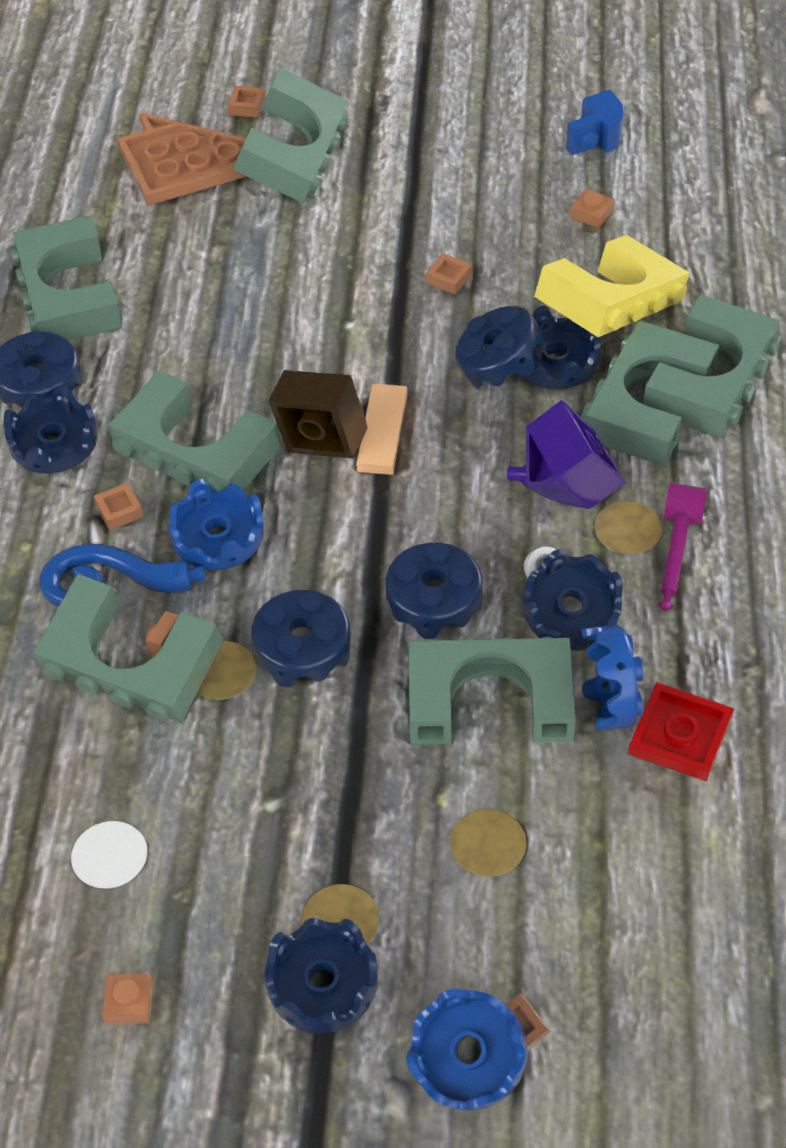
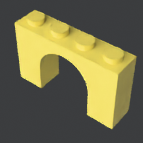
(642, 287)

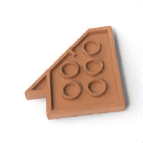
(178, 158)

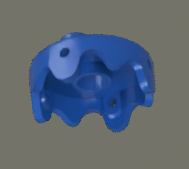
(207, 509)
(619, 671)
(436, 1041)

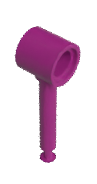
(684, 507)

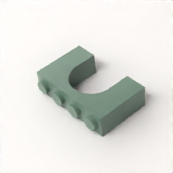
(290, 167)
(51, 250)
(716, 401)
(159, 406)
(623, 421)
(535, 664)
(160, 686)

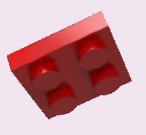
(681, 731)

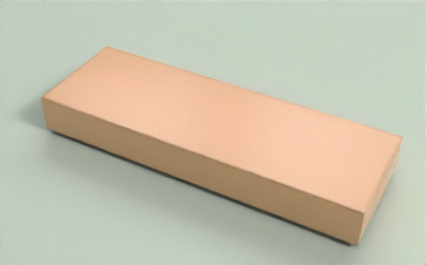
(384, 424)

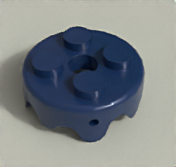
(577, 344)
(498, 346)
(58, 367)
(45, 416)
(574, 577)
(429, 606)
(303, 656)
(317, 948)

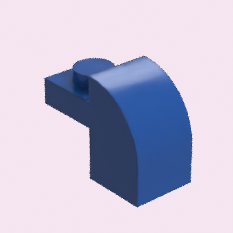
(599, 124)

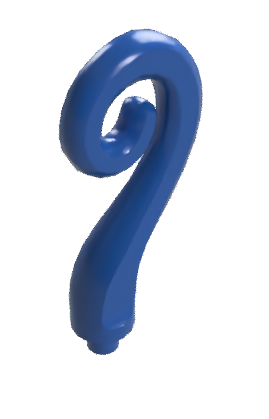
(161, 577)

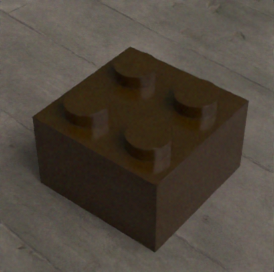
(318, 413)

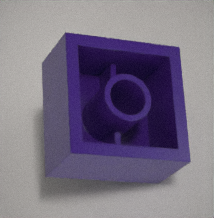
(566, 460)

